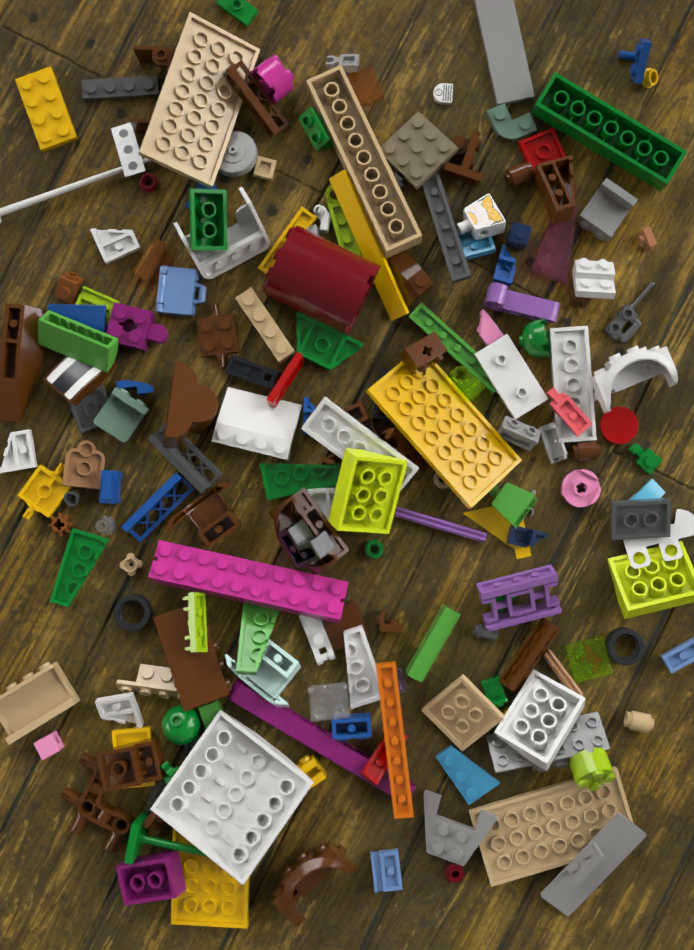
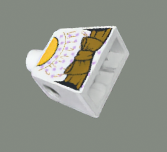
(482, 219)

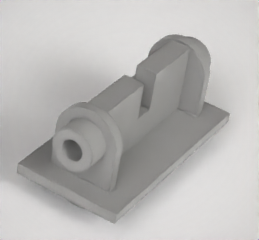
(555, 450)

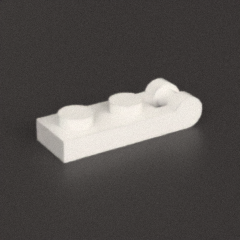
(317, 638)

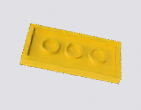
(46, 109)

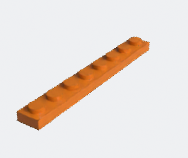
(394, 739)

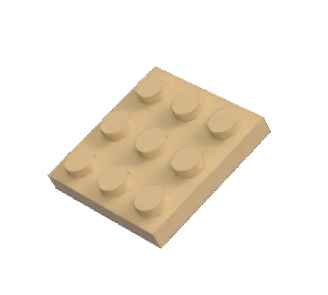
(462, 712)

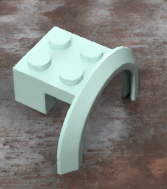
(273, 674)

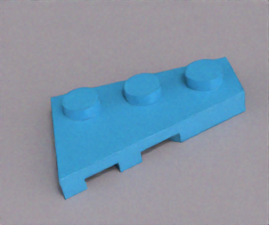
(466, 775)

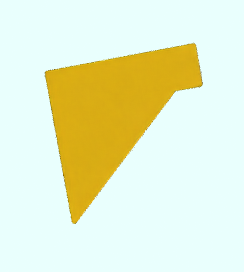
(496, 524)

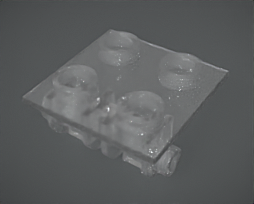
(329, 701)

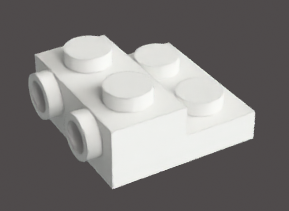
(594, 278)

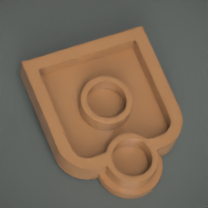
(83, 466)

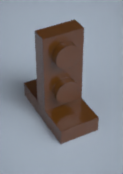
(464, 172)

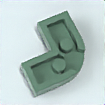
(508, 128)

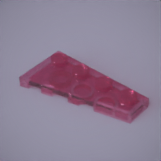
(555, 250)

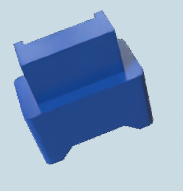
(110, 487)

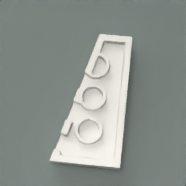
(360, 668)

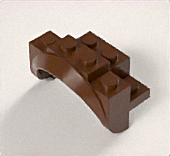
(307, 509)
(306, 874)

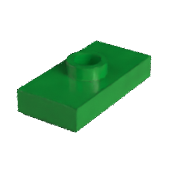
(239, 9)

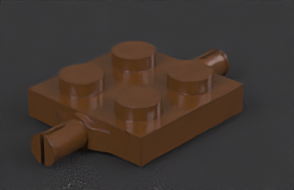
(218, 335)

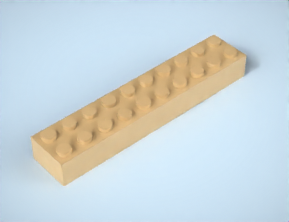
(364, 161)

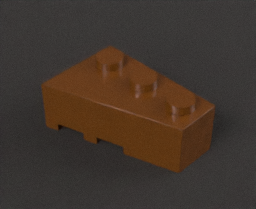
(556, 188)

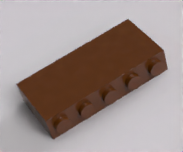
(196, 675)

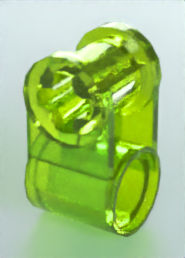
(467, 383)

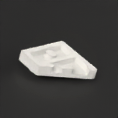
(115, 243)
(19, 453)
(120, 708)

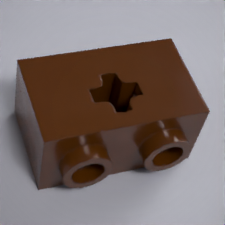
(414, 356)

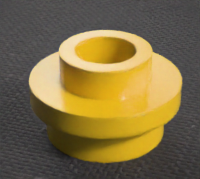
(650, 78)

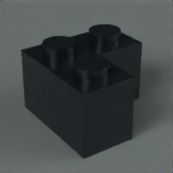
(303, 545)

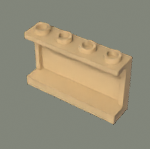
(35, 700)

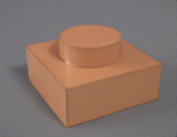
(646, 239)

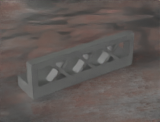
(184, 463)

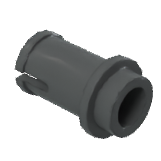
(481, 631)

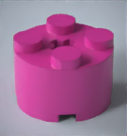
(274, 78)

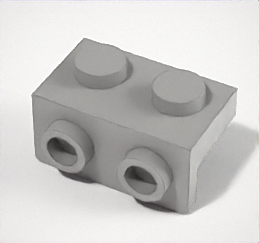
(519, 433)

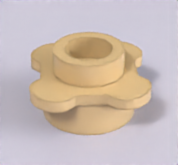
(131, 559)

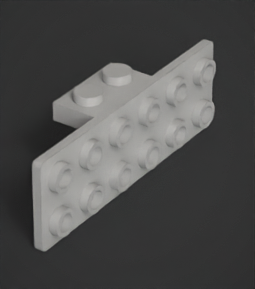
(584, 735)
(593, 864)

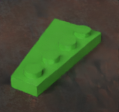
(255, 633)

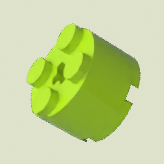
(591, 769)

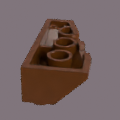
(409, 276)

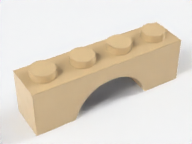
(265, 325)

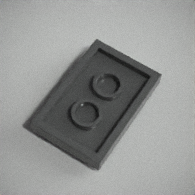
(640, 518)

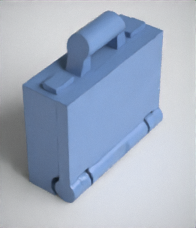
(178, 291)

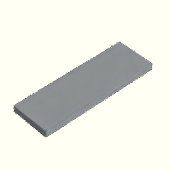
(504, 51)

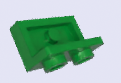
(315, 130)

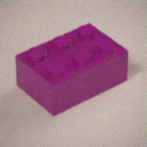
(151, 878)

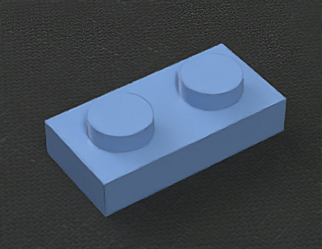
(679, 656)

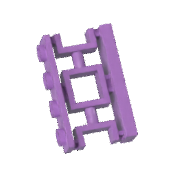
(516, 585)

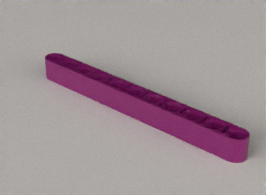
(306, 732)

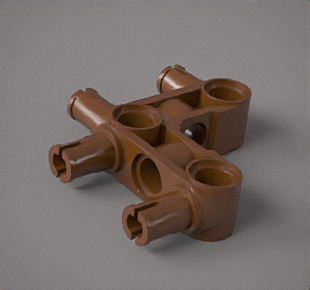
(102, 813)

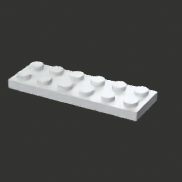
(571, 376)
(339, 431)

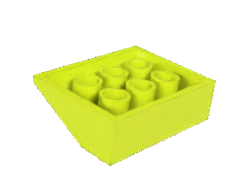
(367, 492)
(655, 586)

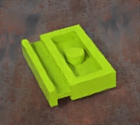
(92, 297)

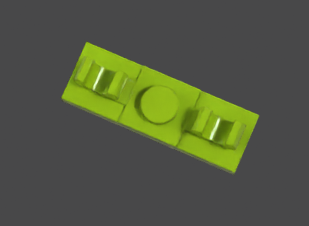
(196, 622)

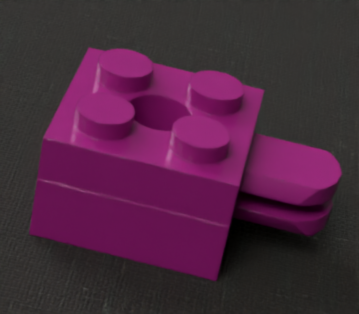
(135, 327)

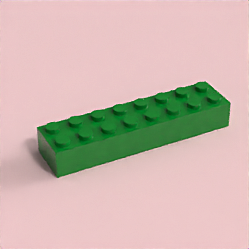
(608, 132)

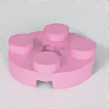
(591, 487)

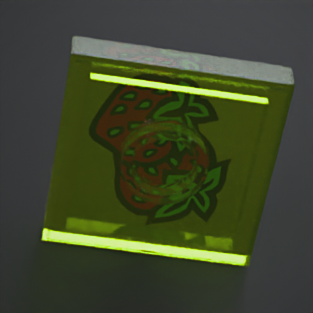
(588, 659)

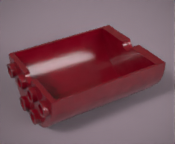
(320, 279)

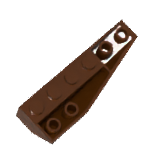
(19, 359)

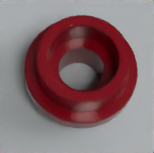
(148, 177)
(454, 867)

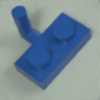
(640, 57)

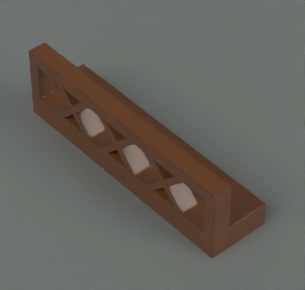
(253, 102)
(529, 655)

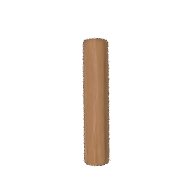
(561, 672)

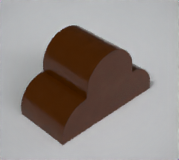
(189, 406)

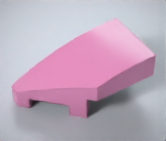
(488, 329)

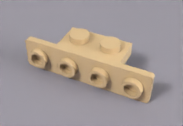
(151, 680)

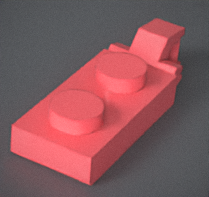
(568, 412)

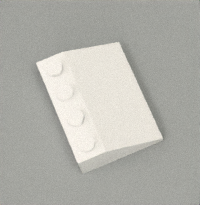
(253, 425)
(540, 719)

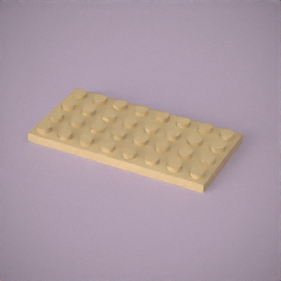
(197, 102)
(546, 827)

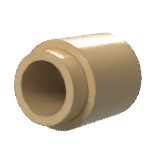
(638, 721)

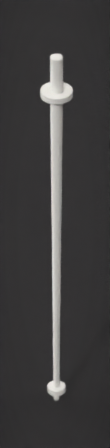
(42, 197)

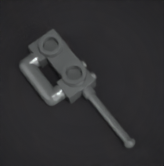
(627, 314)

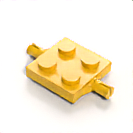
(44, 491)

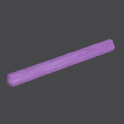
(440, 524)

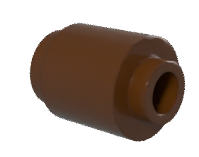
(519, 174)
(585, 451)

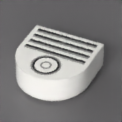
(443, 94)

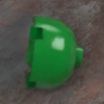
(535, 339)
(181, 726)

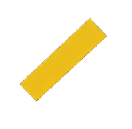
(303, 219)

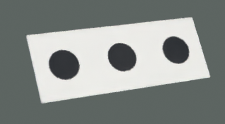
(128, 149)

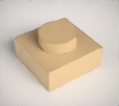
(265, 168)

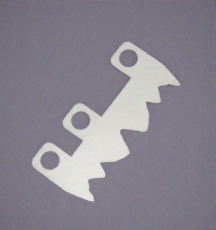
(681, 528)

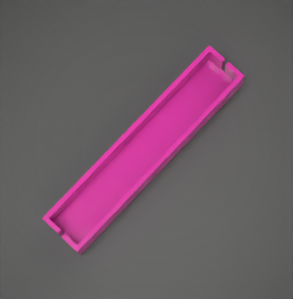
(248, 581)

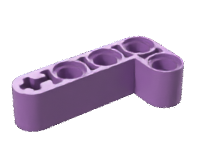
(520, 304)

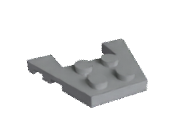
(450, 838)

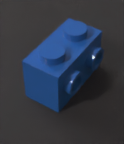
(356, 726)

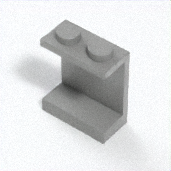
(606, 210)

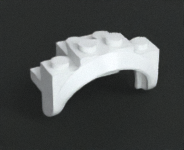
(630, 370)

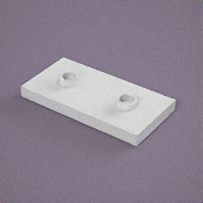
(510, 376)

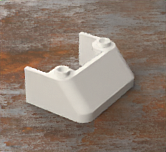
(244, 242)

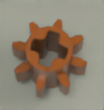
(67, 524)

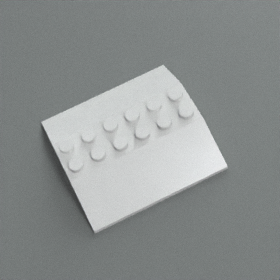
(232, 795)

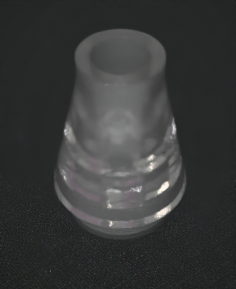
(110, 525)

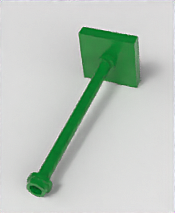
(138, 838)

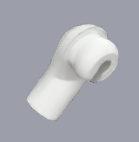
(324, 217)

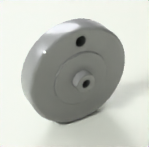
(239, 155)

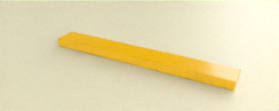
(368, 243)

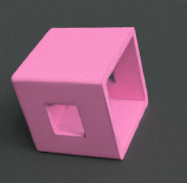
(48, 745)

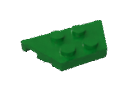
(323, 344)

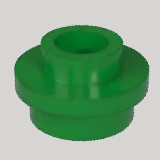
(374, 555)

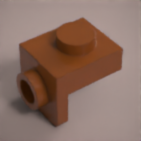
(68, 287)

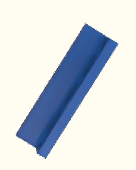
(150, 505)

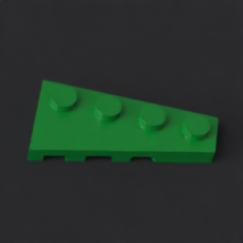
(288, 479)
(77, 563)

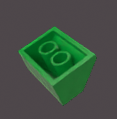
(208, 219)

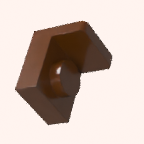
(391, 626)

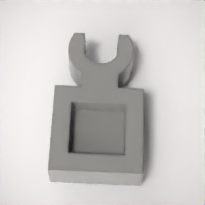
(349, 62)

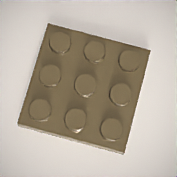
(418, 150)

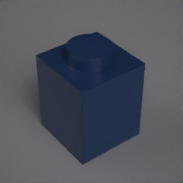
(518, 236)

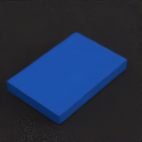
(89, 315)

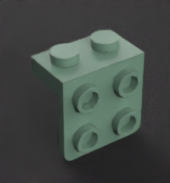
(120, 415)

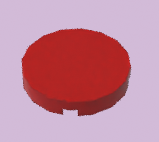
(618, 425)

